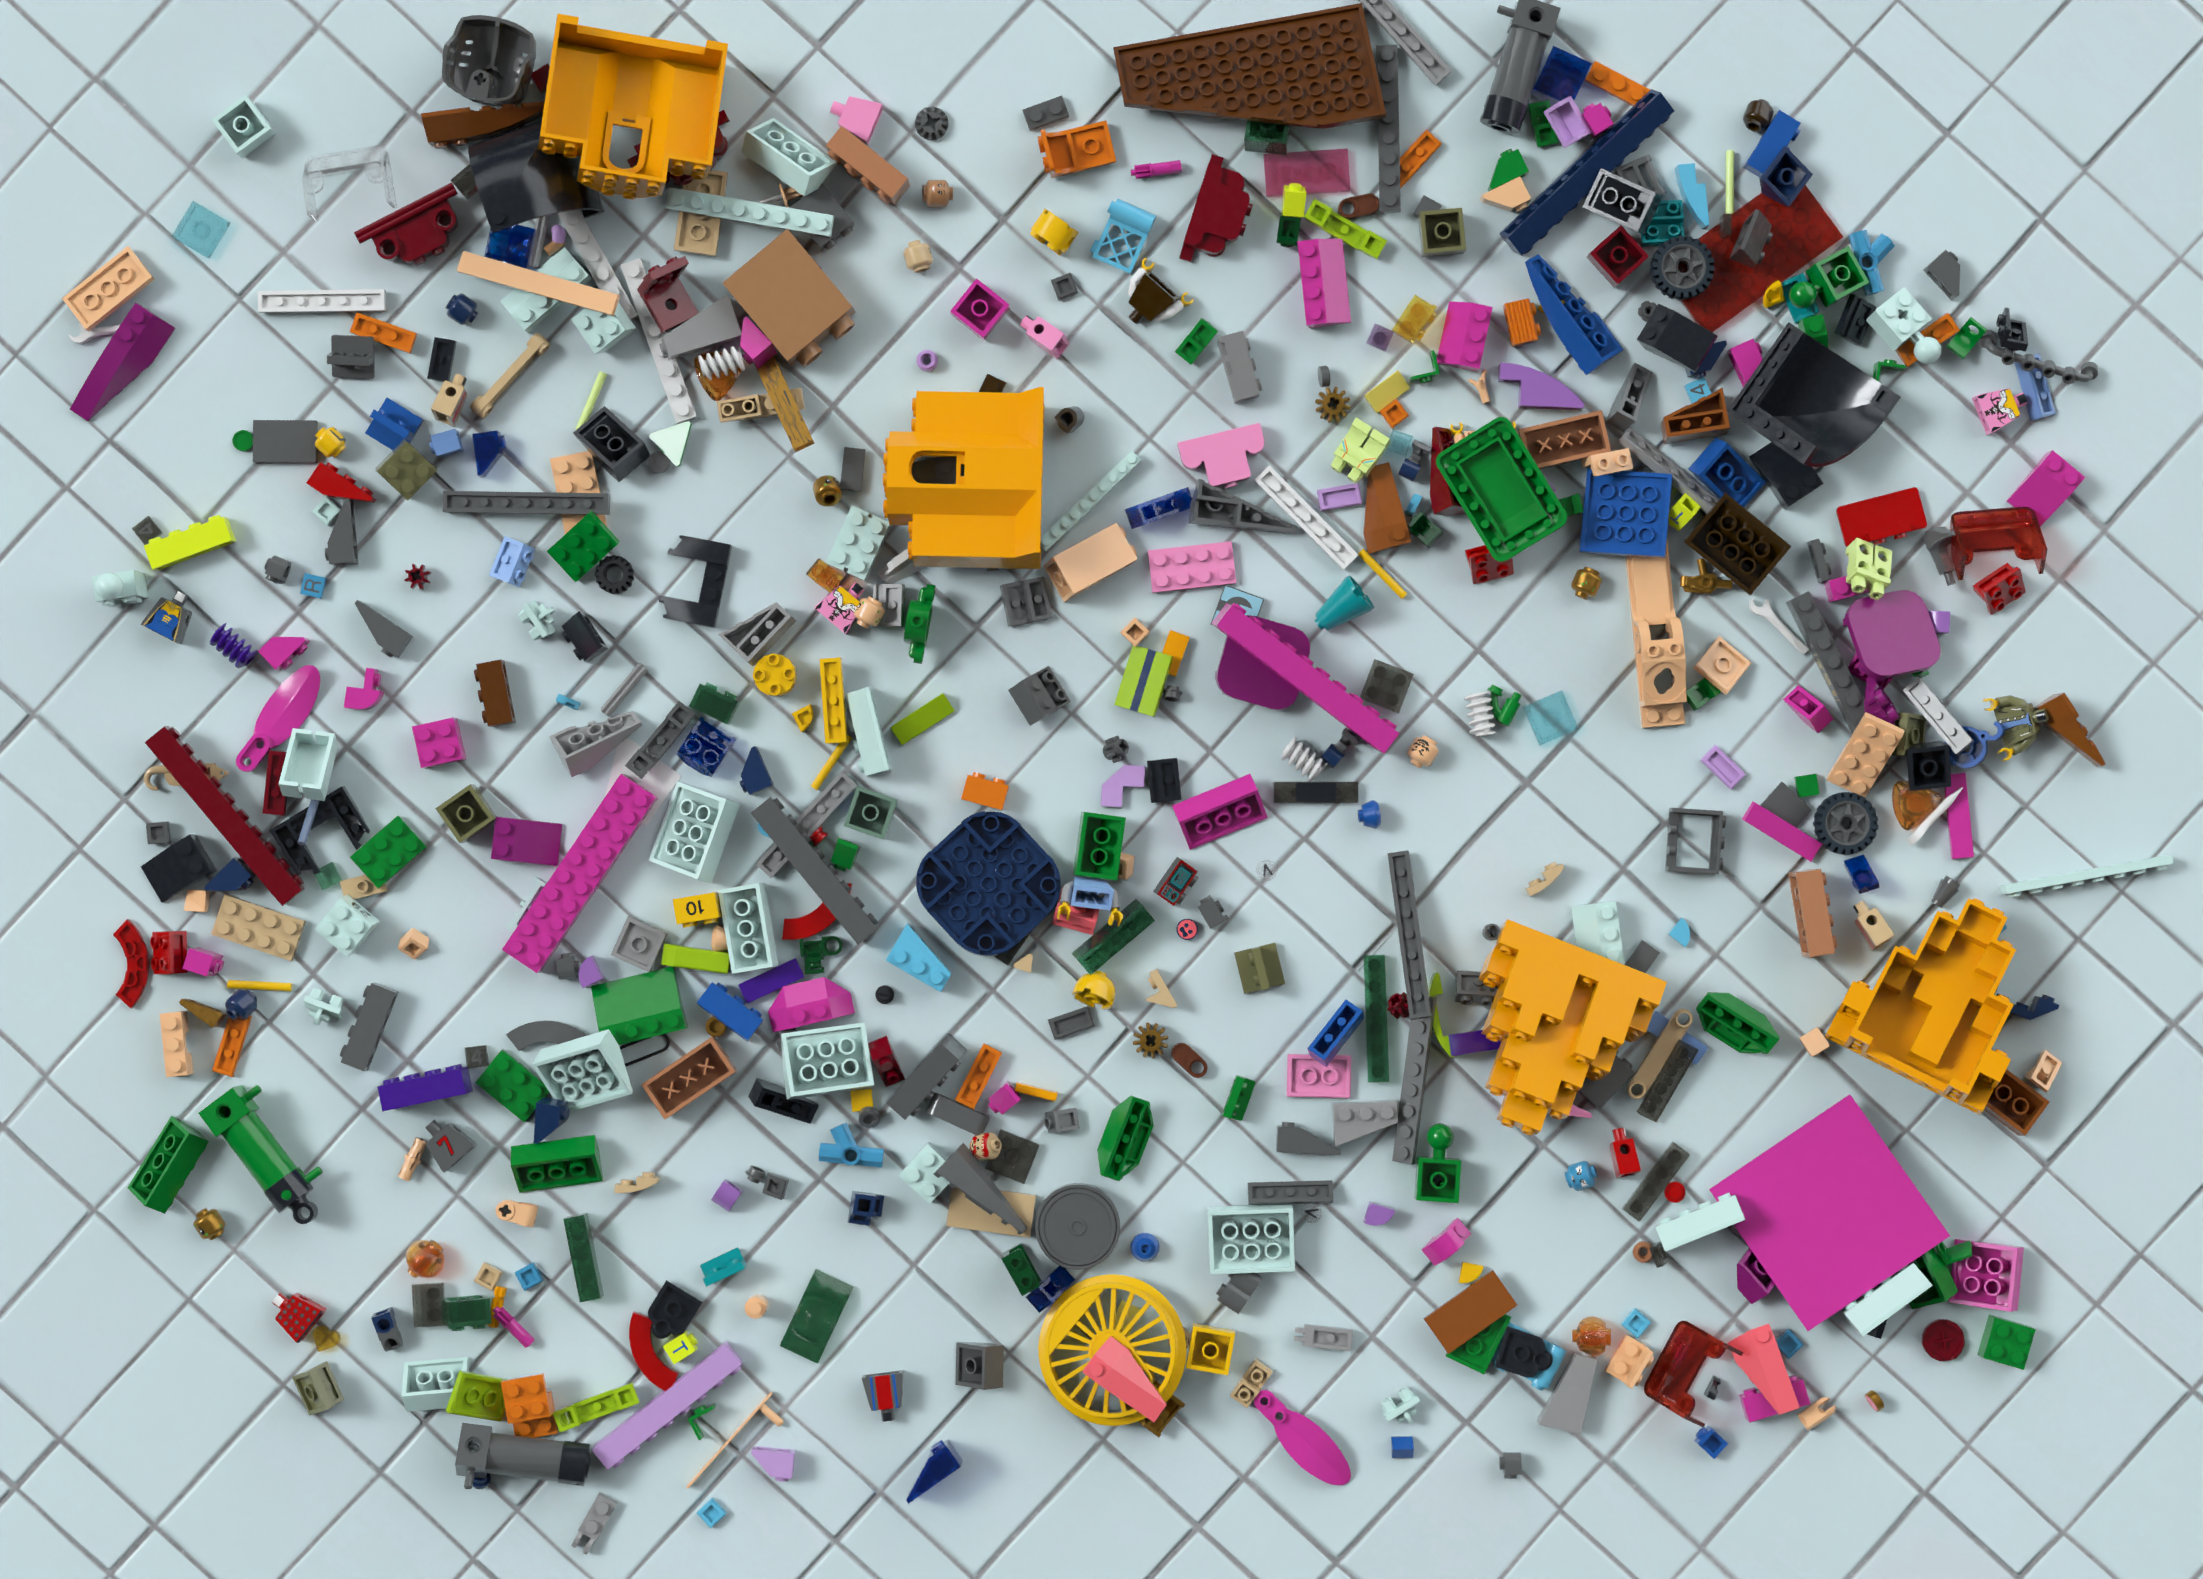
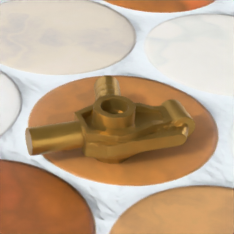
(1704, 581)

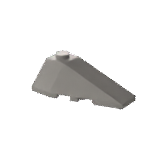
(587, 745)

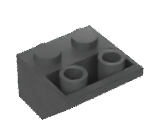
(1039, 695)

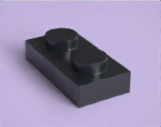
(441, 359)

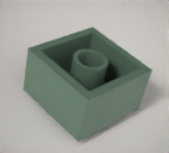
(871, 812)

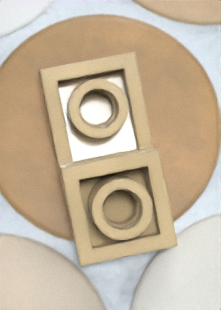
(1549, 875)
(642, 1182)
(1251, 1383)

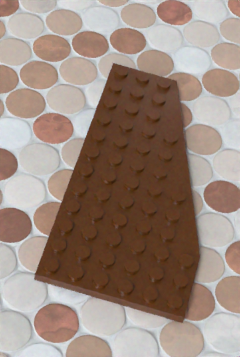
(1277, 71)

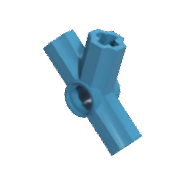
(1874, 253)
(845, 1141)

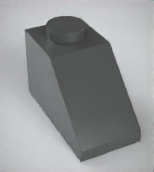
(1945, 273)

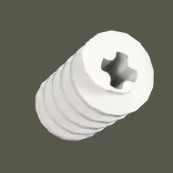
(721, 363)
(1480, 714)
(1302, 759)

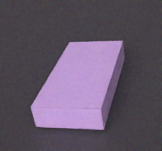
(1339, 497)
(1722, 767)

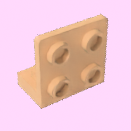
(1630, 1361)

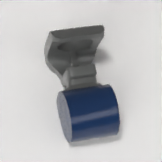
(1411, 465)
(1335, 752)

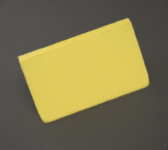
(1387, 391)

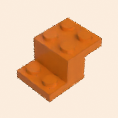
(529, 1406)

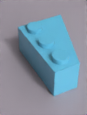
(918, 960)

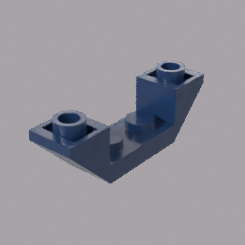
(2039, 1007)

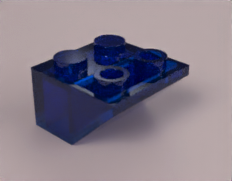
(1562, 75)

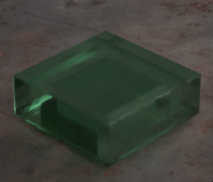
(328, 876)

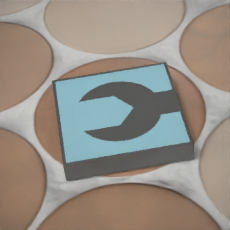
(1248, 601)

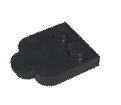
(672, 1311)
(1523, 1353)

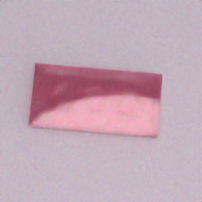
(1315, 170)

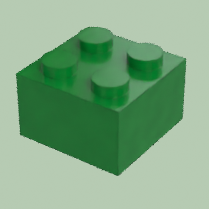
(2006, 1342)

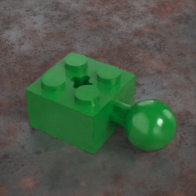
(1830, 279)
(1439, 1138)

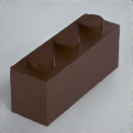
(495, 693)

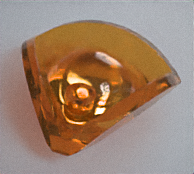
(717, 387)
(1913, 806)

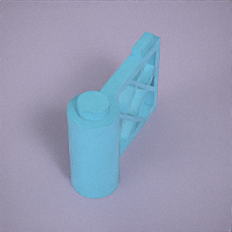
(1131, 219)
(1543, 1378)

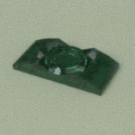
(816, 1316)

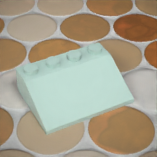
(694, 832)
(826, 1061)
(584, 1070)
(1251, 1239)

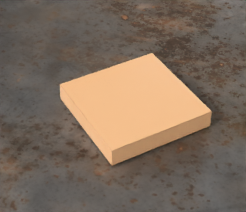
(1722, 665)

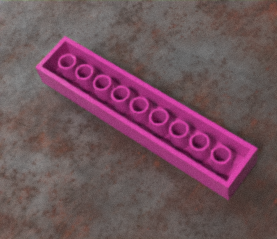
(1301, 674)
(580, 873)

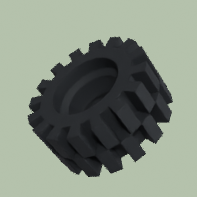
(605, 565)

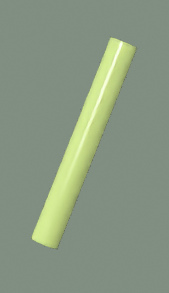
(1729, 202)
(592, 399)

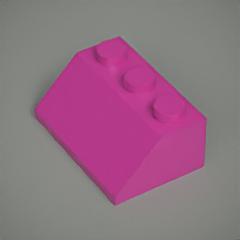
(1464, 335)

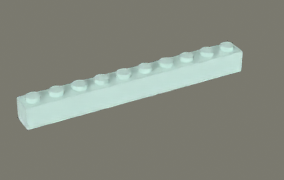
(1089, 500)

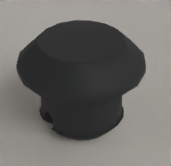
(884, 994)

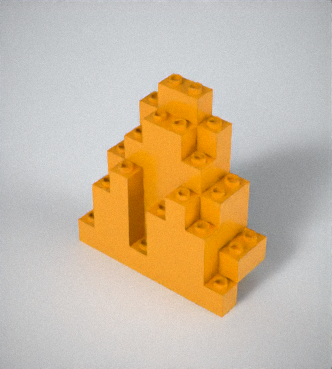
(1937, 1009)
(1557, 1021)

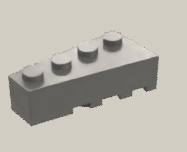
(926, 1077)

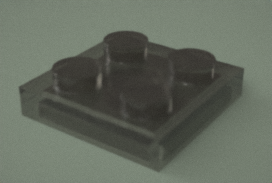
(1386, 686)
(1014, 1157)

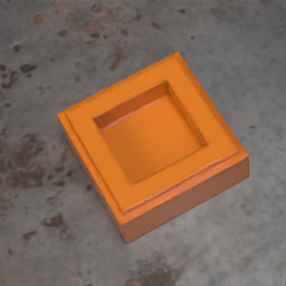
(1394, 413)

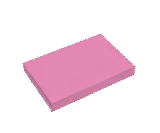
(1312, 1079)

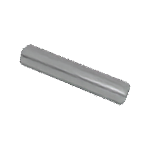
(538, 241)
(624, 689)

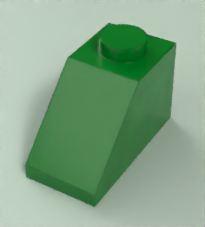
(1507, 168)
(1815, 327)
(844, 854)

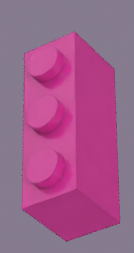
(1757, 1407)

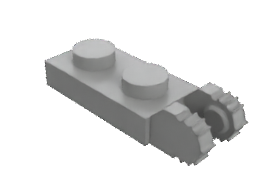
(595, 1520)

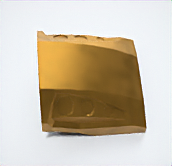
(1164, 1418)

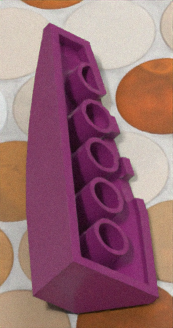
(123, 359)

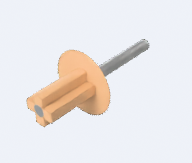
(786, 194)

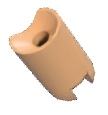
(1814, 1414)

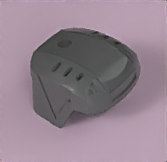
(494, 56)

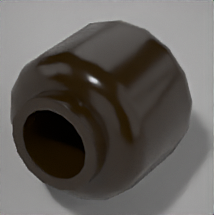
(1758, 115)

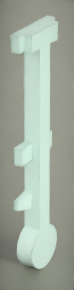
(511, 926)

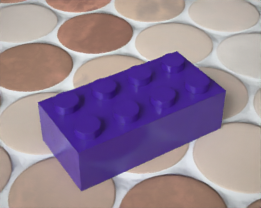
(427, 1088)

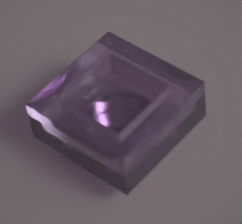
(1380, 337)

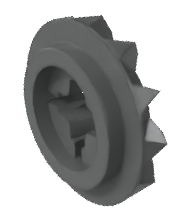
(928, 132)

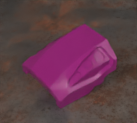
(1878, 703)

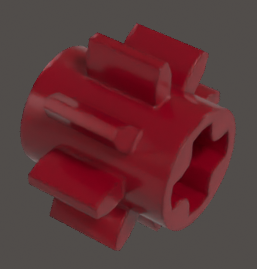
(411, 578)
(1398, 1005)

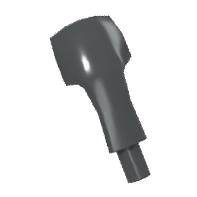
(1936, 542)

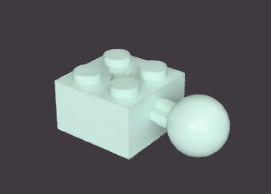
(1902, 320)
(120, 587)

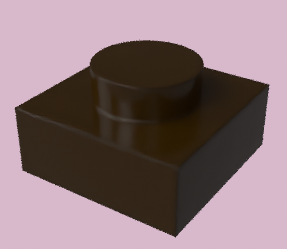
(992, 384)

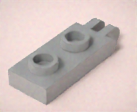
(1325, 1337)

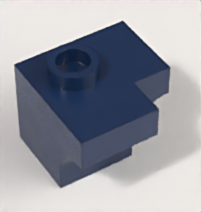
(864, 1206)

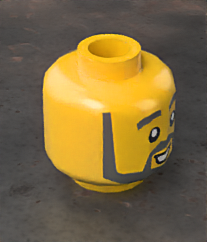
(330, 442)

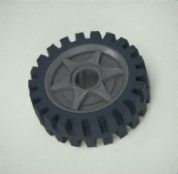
(1668, 277)
(1862, 823)

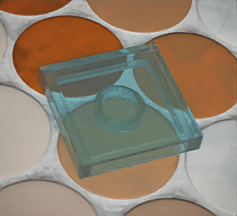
(200, 229)
(1550, 717)

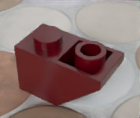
(886, 1061)

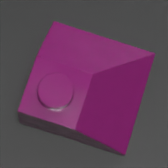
(1752, 1278)

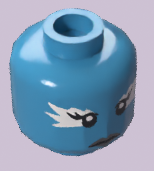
(1581, 1175)

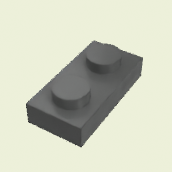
(1045, 113)
(1817, 552)

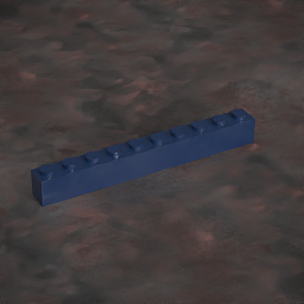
(1579, 178)

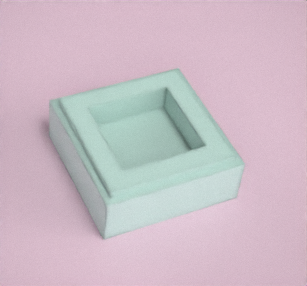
(327, 511)

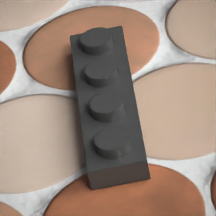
(1290, 1192)

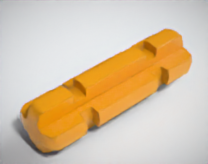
(498, 1301)

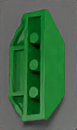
(1736, 1023)
(1125, 1138)

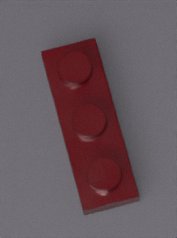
(274, 801)

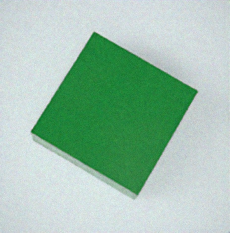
(1806, 785)

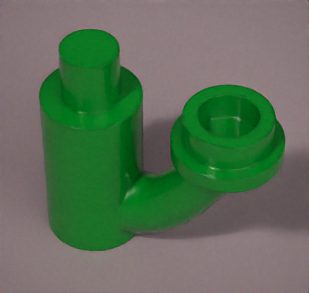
(1509, 708)

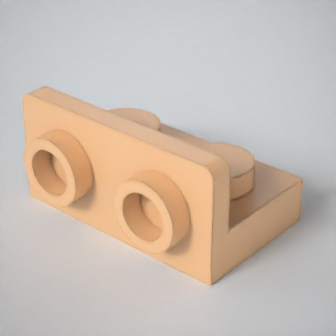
(1608, 462)

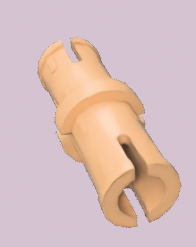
(412, 1159)

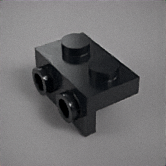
(2011, 332)

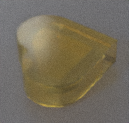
(325, 1338)

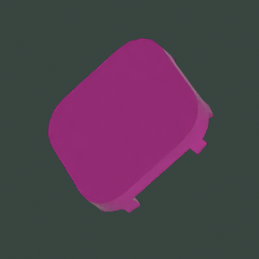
(1892, 635)
(1250, 680)

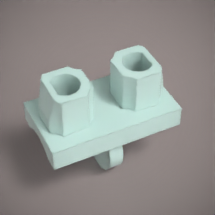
(540, 618)
(315, 1003)
(1408, 1400)

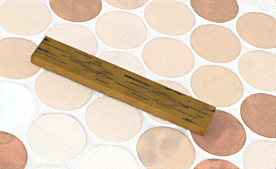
(785, 405)

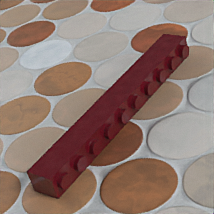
(224, 814)

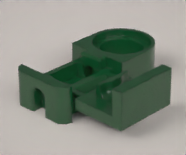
(813, 953)

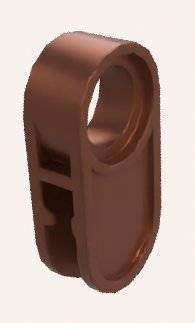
(1363, 205)
(1186, 1056)

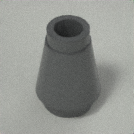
(1945, 891)

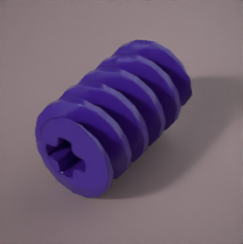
(231, 647)

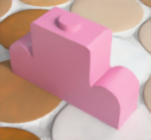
(1223, 454)

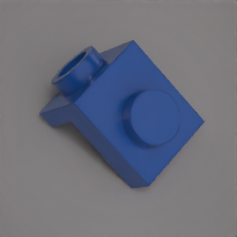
(1710, 1441)

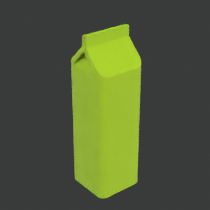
(696, 958)

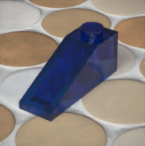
(1159, 508)

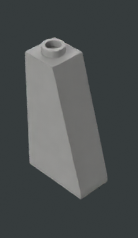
(703, 331)
(1570, 1397)

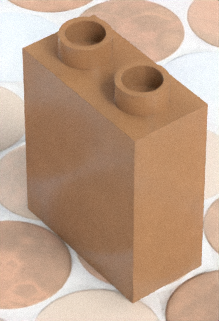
(791, 299)

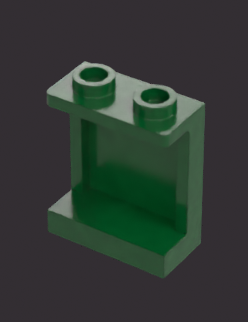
(1021, 1269)

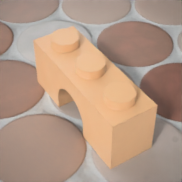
(176, 1056)

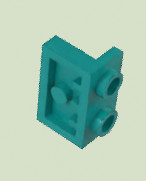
(723, 1266)

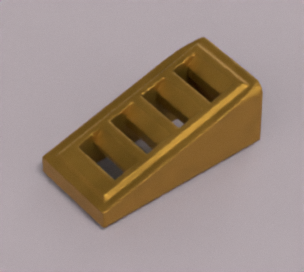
(207, 1014)

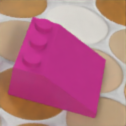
(1989, 1276)

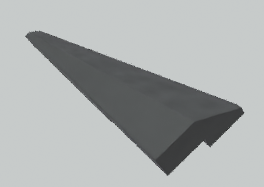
(1217, 508)
(968, 1175)

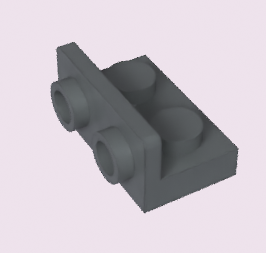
(1472, 990)

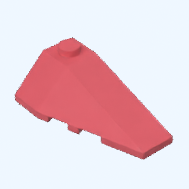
(1765, 1367)

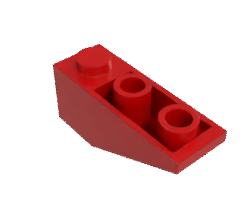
(331, 484)

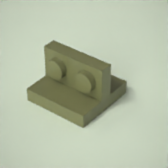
(1914, 732)
(1259, 968)
(318, 1388)

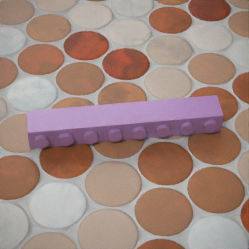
(667, 1405)

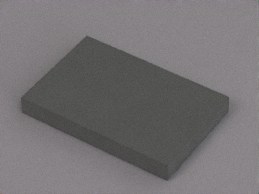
(284, 441)

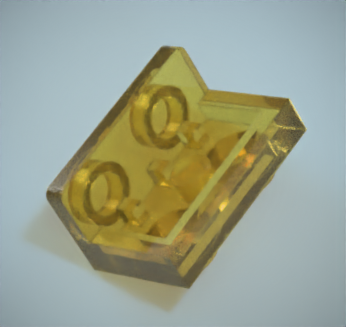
(1414, 319)

